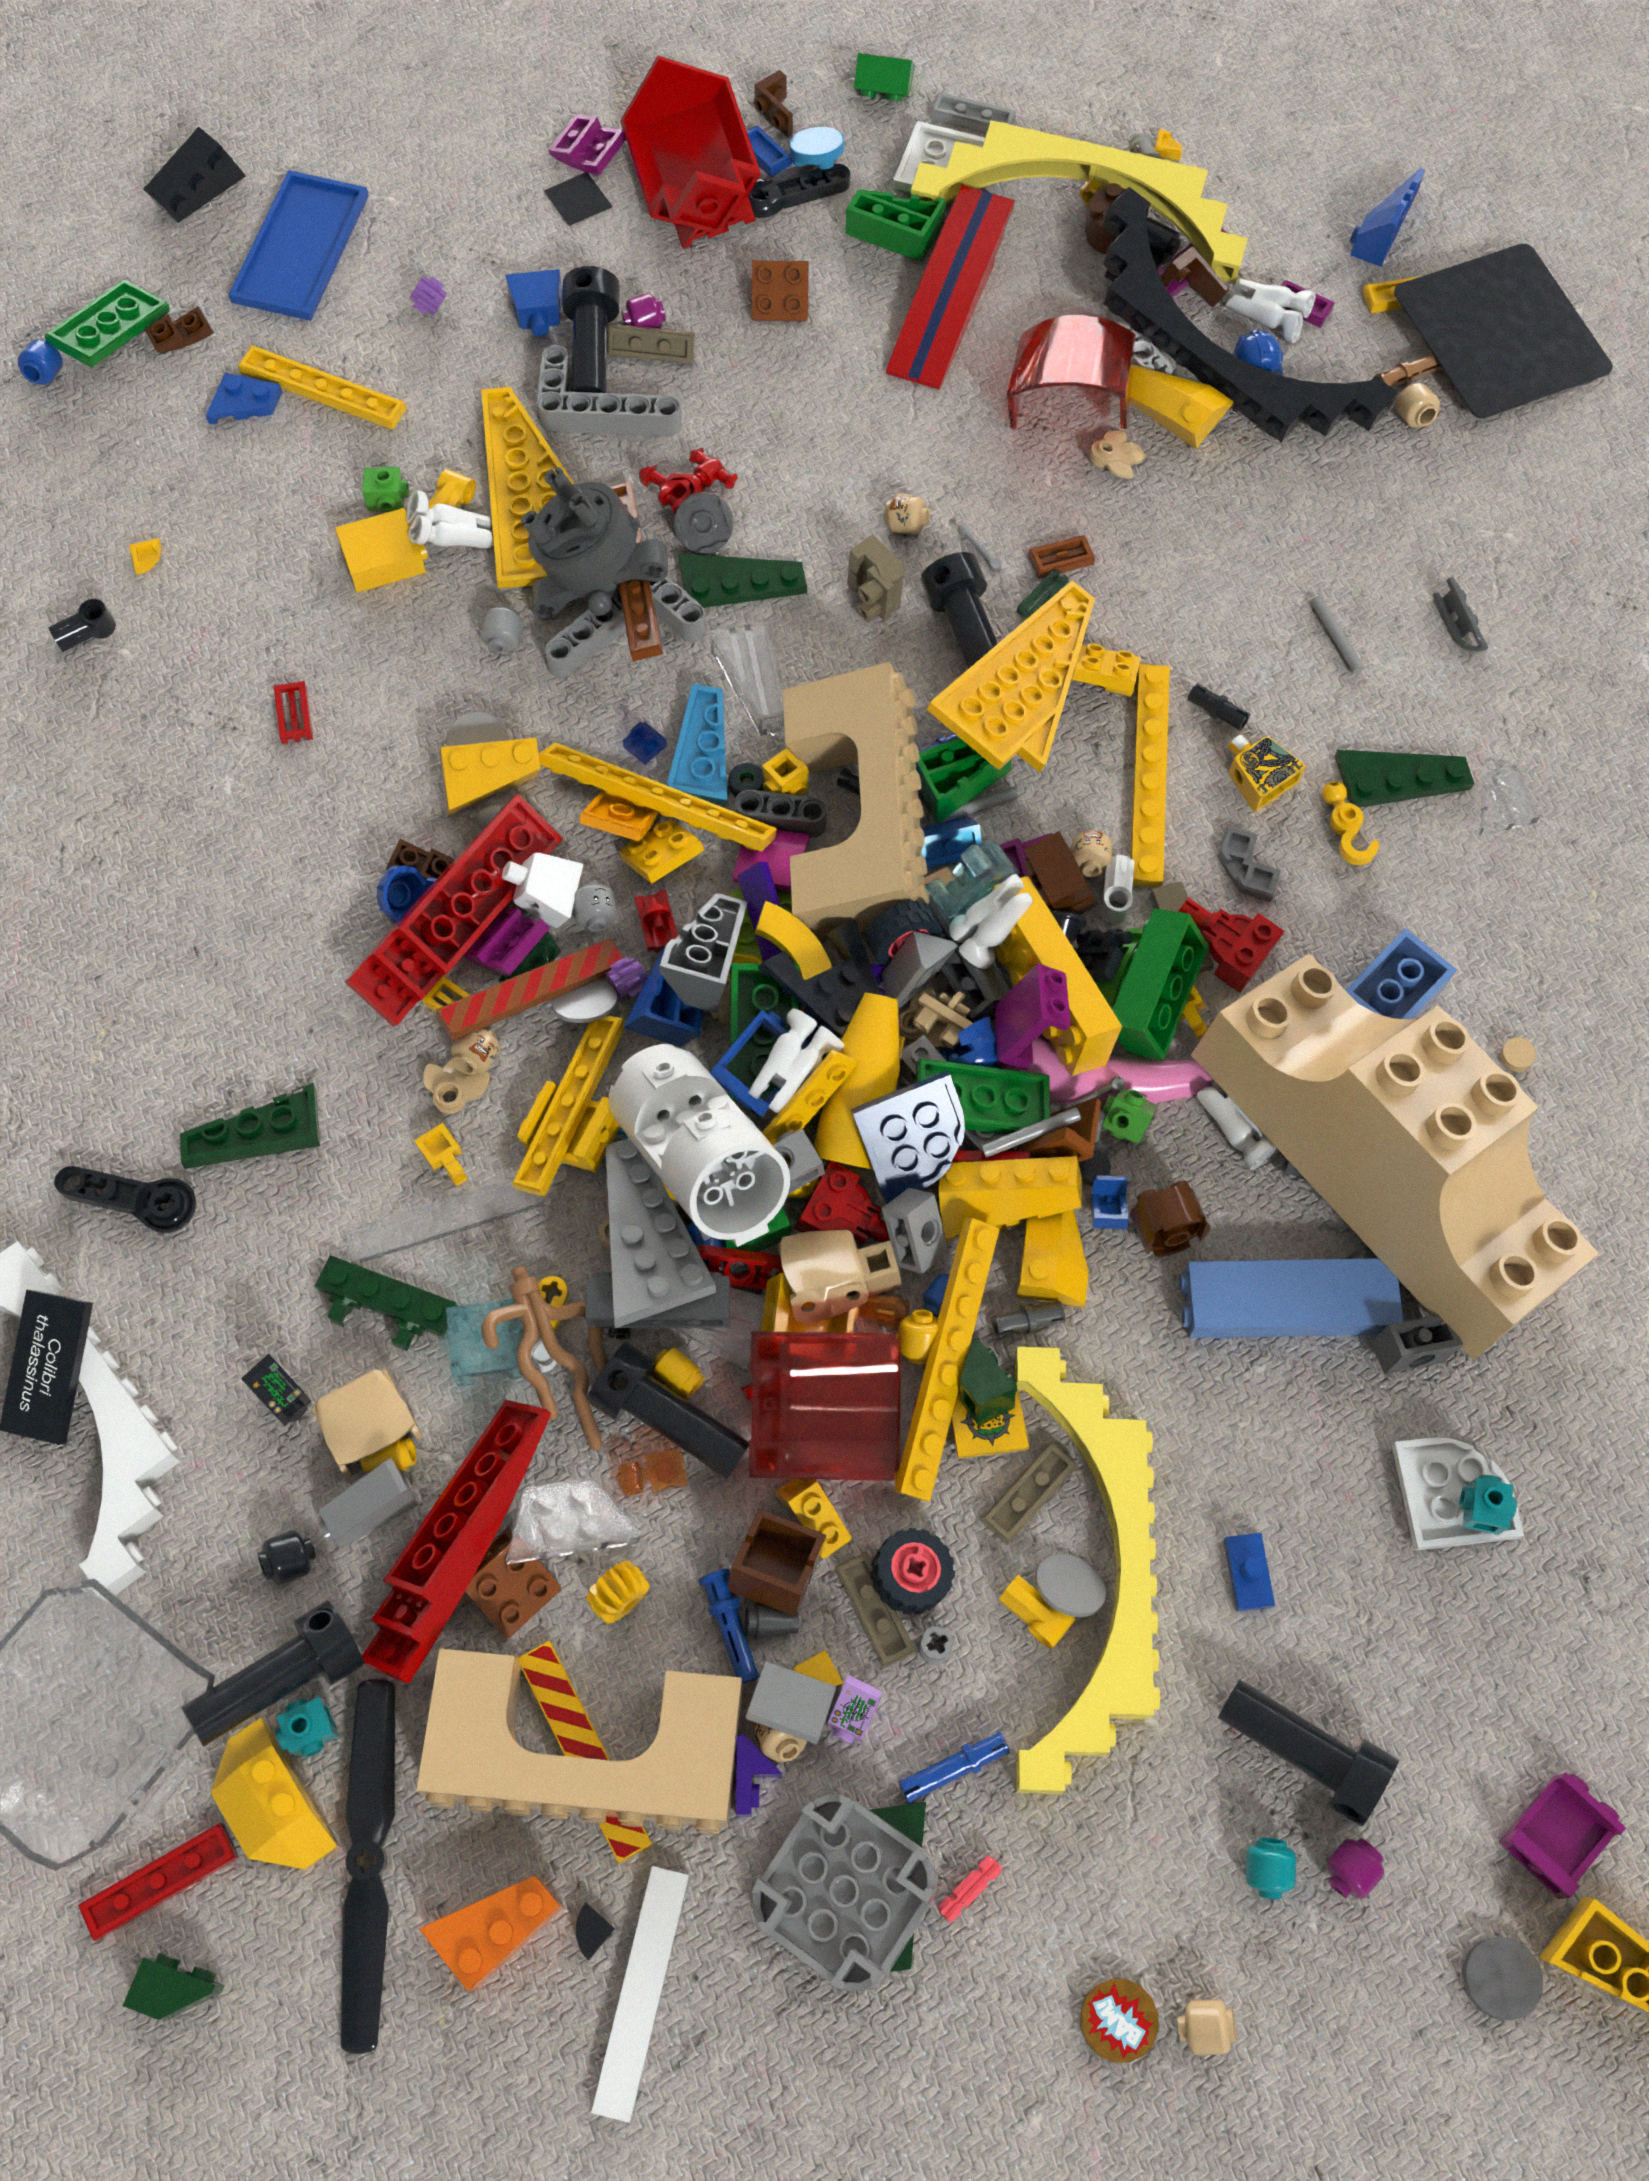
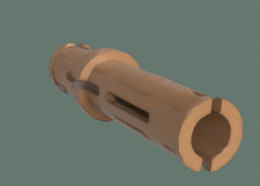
(1406, 372)

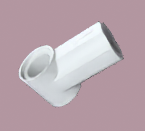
(1117, 888)

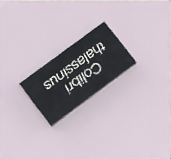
(46, 1366)

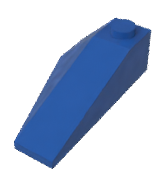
(1383, 223)

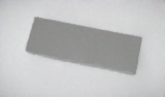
(969, 112)

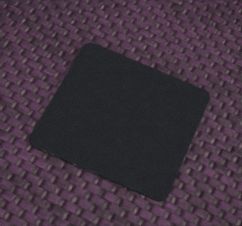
(1502, 330)

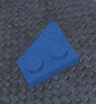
(243, 398)

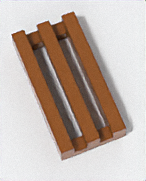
(1063, 560)

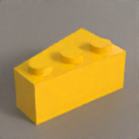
(486, 769)

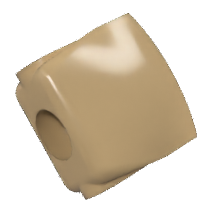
(823, 1271)
(363, 1418)

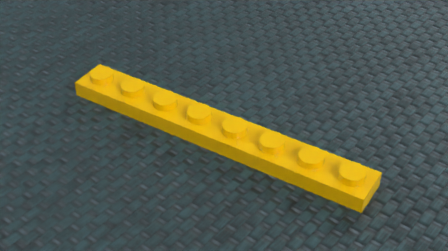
(1150, 775)
(657, 796)
(946, 1360)

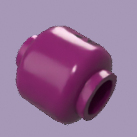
(644, 312)
(1355, 1868)

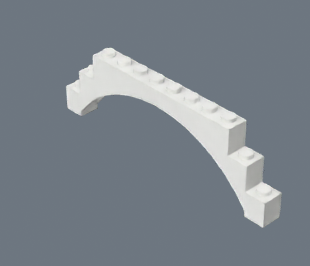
(130, 1443)

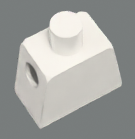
(545, 886)

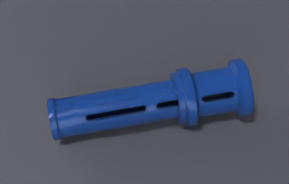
(724, 1608)

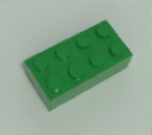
(1159, 983)
(749, 995)

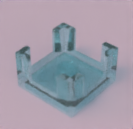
(989, 870)
(467, 1348)

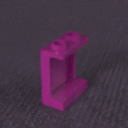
(1027, 1011)
(1562, 1834)

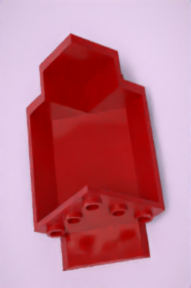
(691, 150)

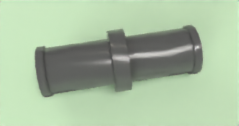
(1028, 1319)

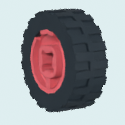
(896, 924)
(912, 1571)

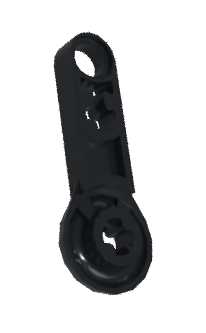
(796, 190)
(133, 1197)

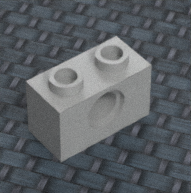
(915, 1230)

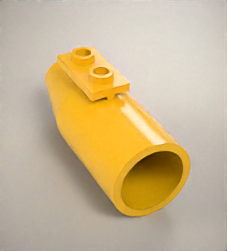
(877, 1049)

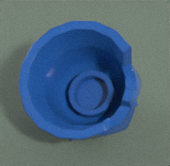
(1260, 351)
(400, 890)
(976, 1046)

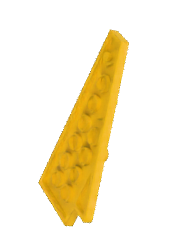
(517, 484)
(1018, 688)

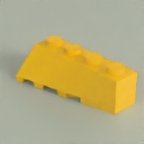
(1008, 1191)

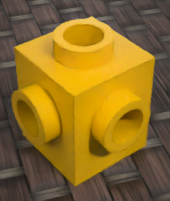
(785, 774)

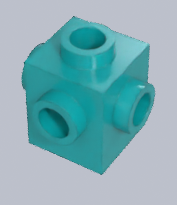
(1488, 1504)
(318, 1731)

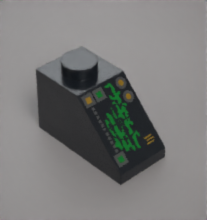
(277, 1390)

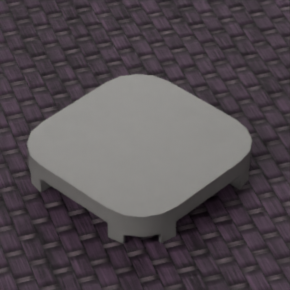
(845, 1892)

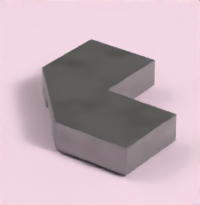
(1247, 876)

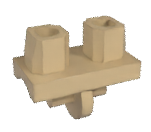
(933, 1011)

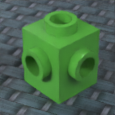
(384, 489)
(1128, 1115)

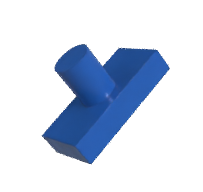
(1249, 1572)

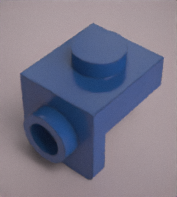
(1109, 1202)

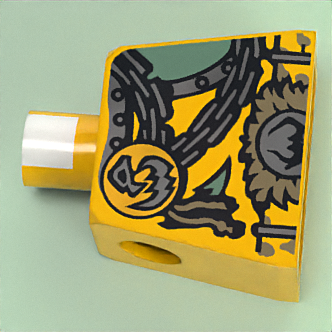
(1263, 770)

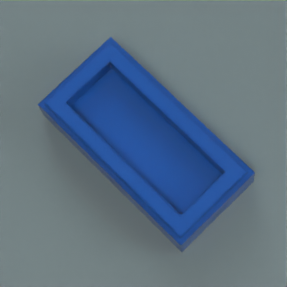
(768, 153)

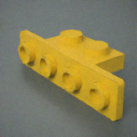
(810, 1096)

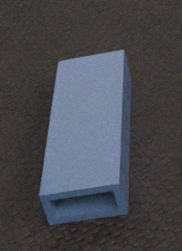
(1289, 1298)

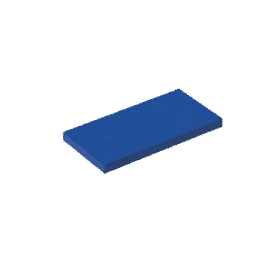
(299, 245)

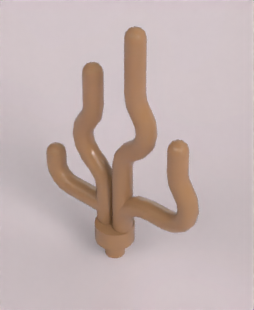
(536, 1316)

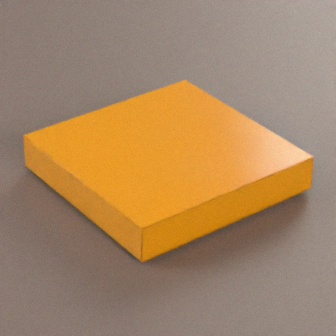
(619, 816)

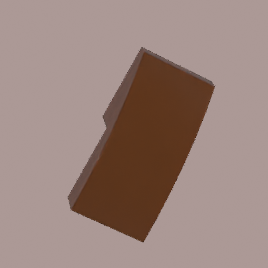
(173, 335)
(429, 864)

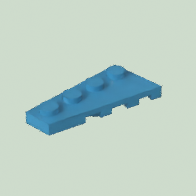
(700, 749)

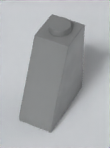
(367, 1505)

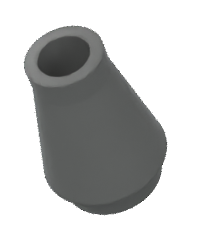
(768, 1622)

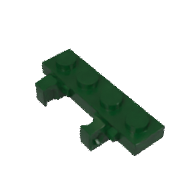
(407, 1305)

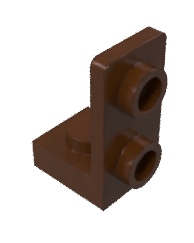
(767, 101)
(1200, 275)

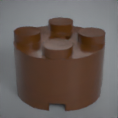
(1097, 235)
(1169, 1219)

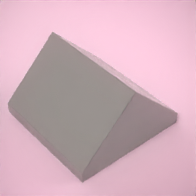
(915, 966)
(791, 1702)

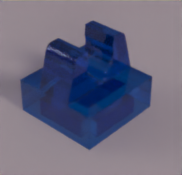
(644, 742)

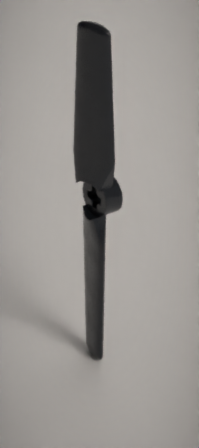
(366, 1907)

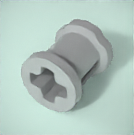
(1145, 142)
(933, 1657)

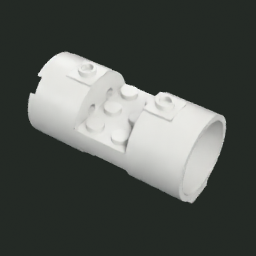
(700, 1143)

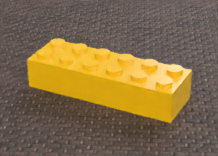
(1093, 1023)

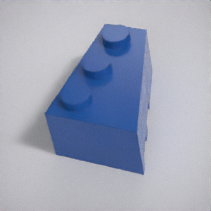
(662, 1013)

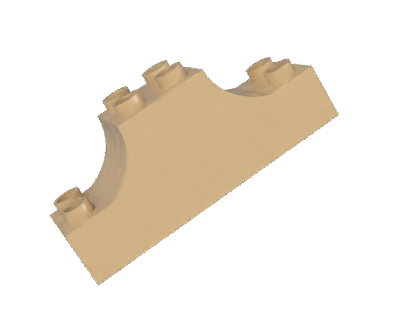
(1405, 1141)

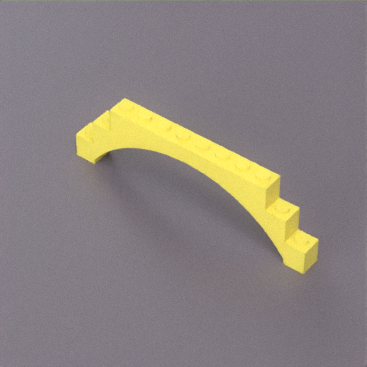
(1026, 153)
(1124, 1674)

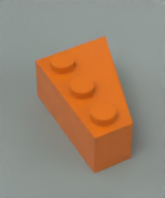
(492, 1930)

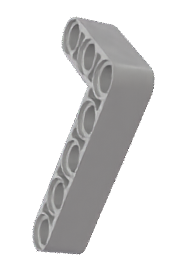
(599, 412)
(600, 633)

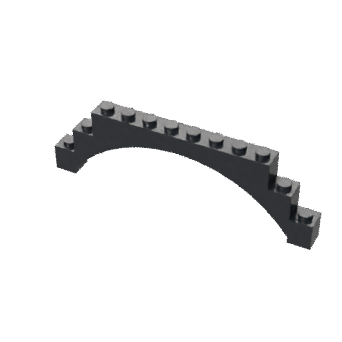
(1265, 397)

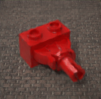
(1235, 941)
(842, 1205)

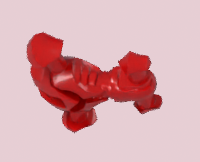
(681, 486)

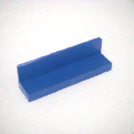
(949, 840)

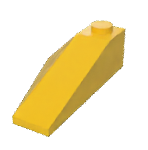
(1178, 403)
(1053, 1261)

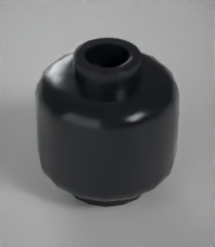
(286, 1557)

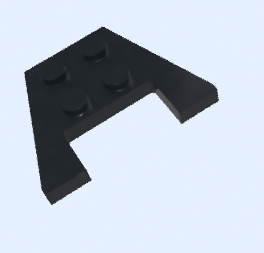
(835, 993)

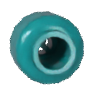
(1271, 1867)

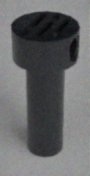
(591, 302)
(955, 587)
(665, 1411)
(320, 1648)
(1353, 1775)

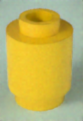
(678, 1372)

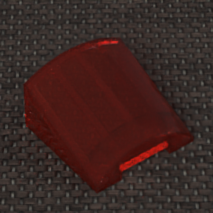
(1074, 353)
(825, 1405)

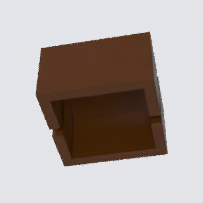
(1058, 876)
(778, 1563)

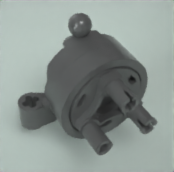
(587, 547)

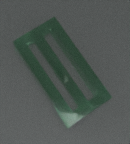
(1052, 578)

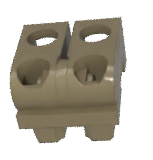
(876, 577)

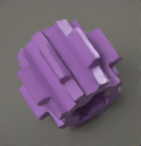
(428, 295)
(627, 977)

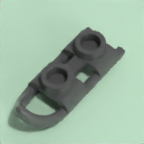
(1466, 621)

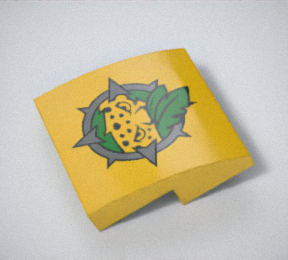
(996, 1436)

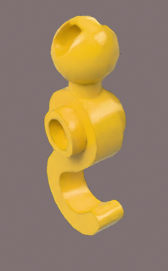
(1346, 821)

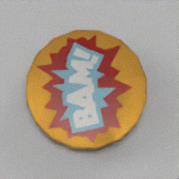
(1119, 2020)

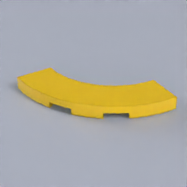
(794, 938)

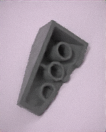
(702, 953)

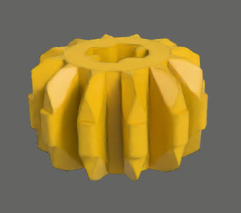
(617, 1592)

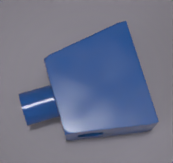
(536, 299)

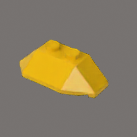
(268, 1802)

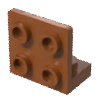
(779, 290)
(1071, 1140)
(510, 1591)

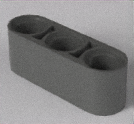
(795, 806)

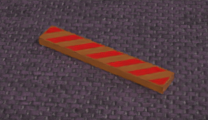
(528, 989)

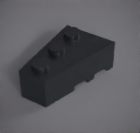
(193, 176)

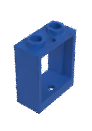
(733, 1085)

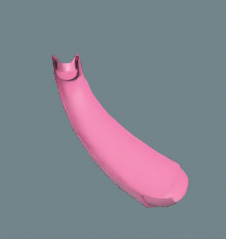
(1153, 1078)

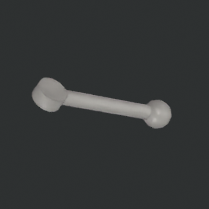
(995, 563)
(1116, 1084)

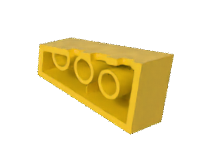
(1602, 1952)

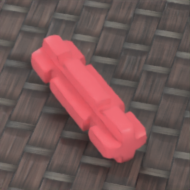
(969, 1888)

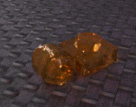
(664, 1472)

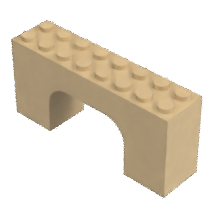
(867, 722)
(477, 1761)

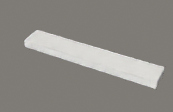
(640, 1995)

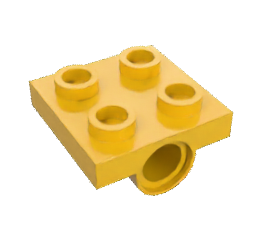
(1107, 669)
(661, 850)

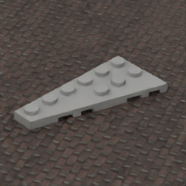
(650, 1247)

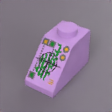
(854, 1710)

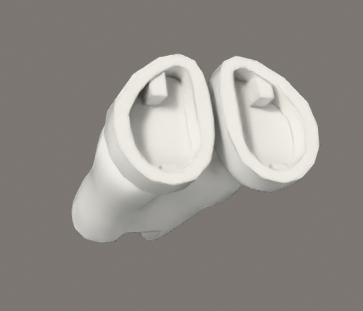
(1269, 305)
(446, 524)
(990, 921)
(789, 1063)
(1237, 1126)

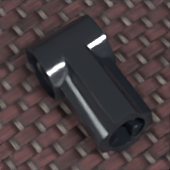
(90, 621)

